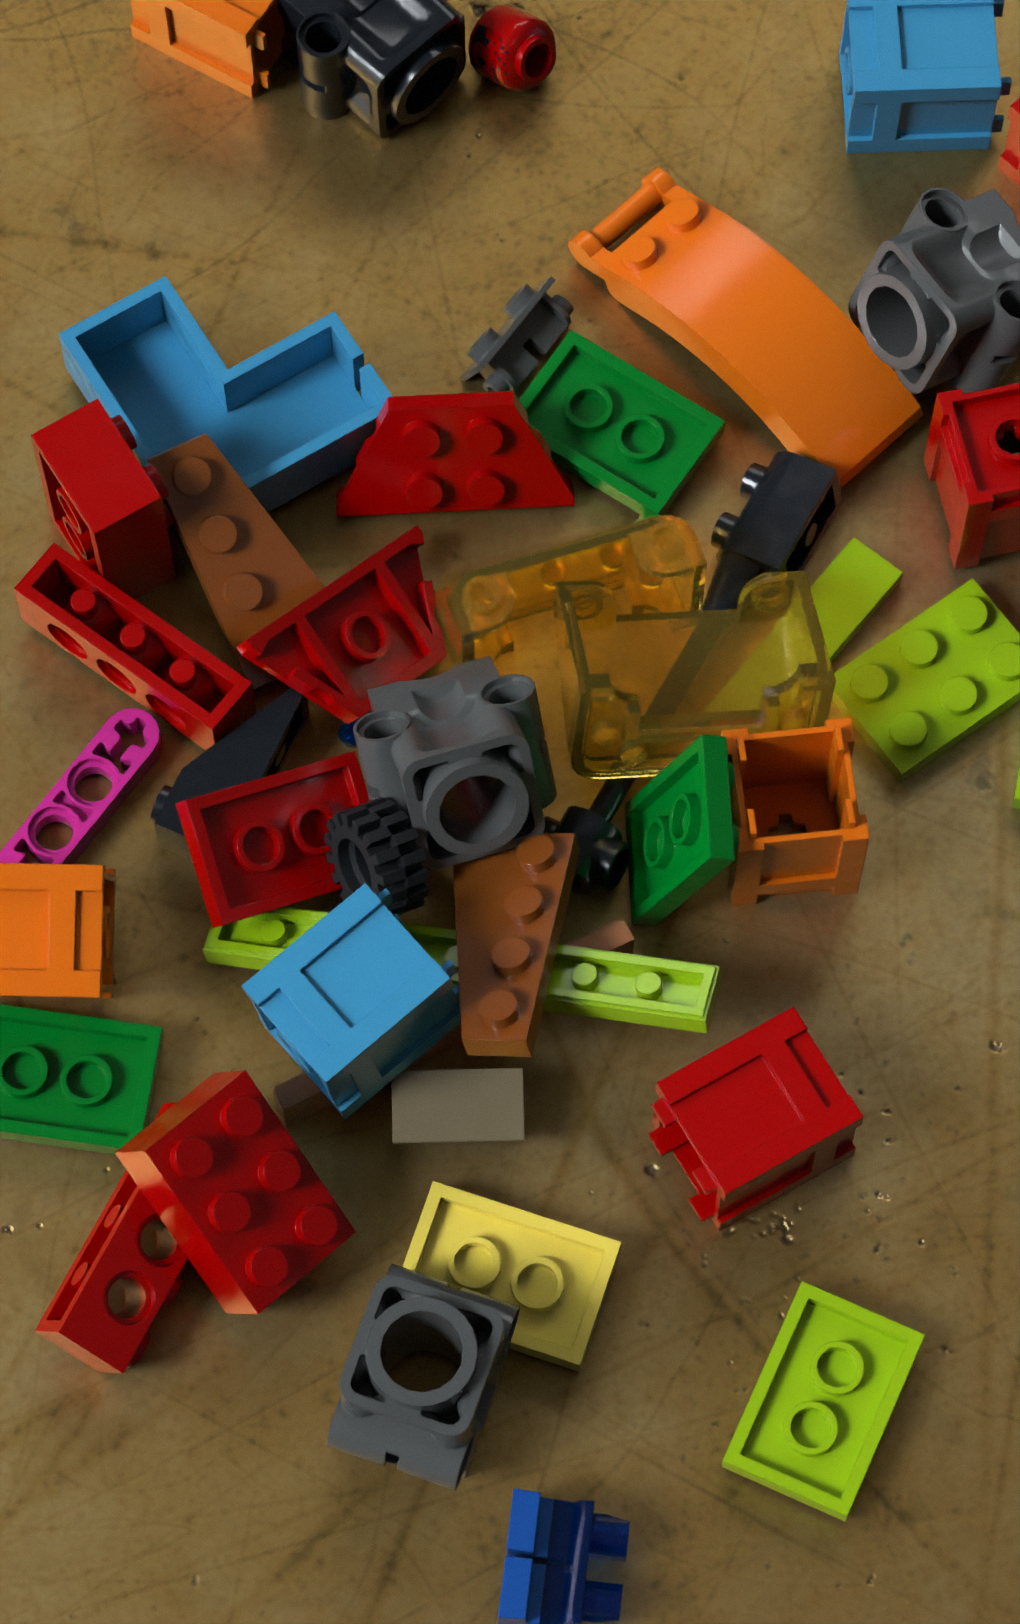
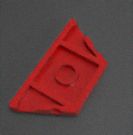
(453, 457)
(356, 632)

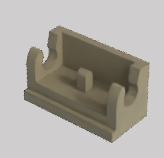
(458, 1106)

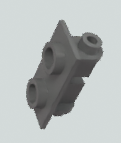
(532, 319)

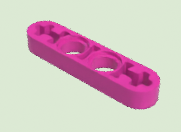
(82, 816)

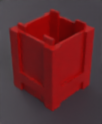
(977, 470)
(754, 1119)

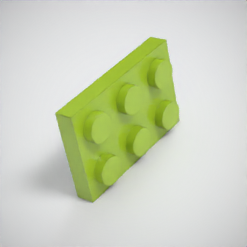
(932, 680)
(823, 1401)

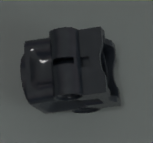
(374, 57)

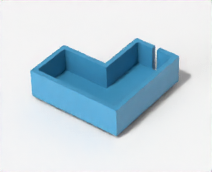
(275, 417)

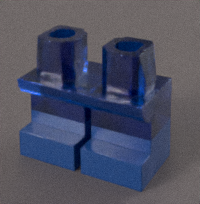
(549, 1562)

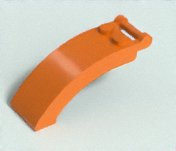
(751, 324)

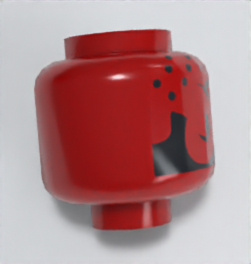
(512, 48)

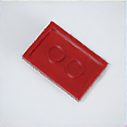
(265, 838)

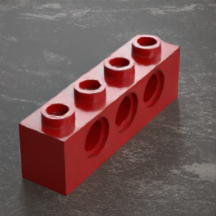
(134, 648)
(80, 1311)

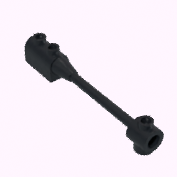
(775, 532)

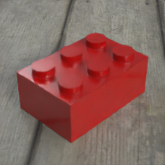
(106, 500)
(236, 1192)

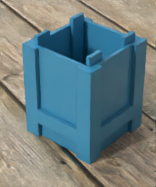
(920, 75)
(355, 999)

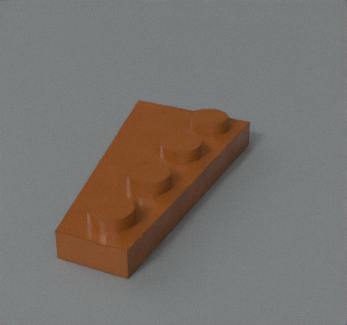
(233, 545)
(508, 938)

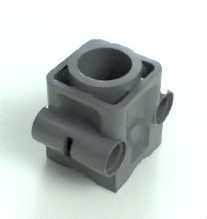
(945, 294)
(459, 759)
(432, 1430)

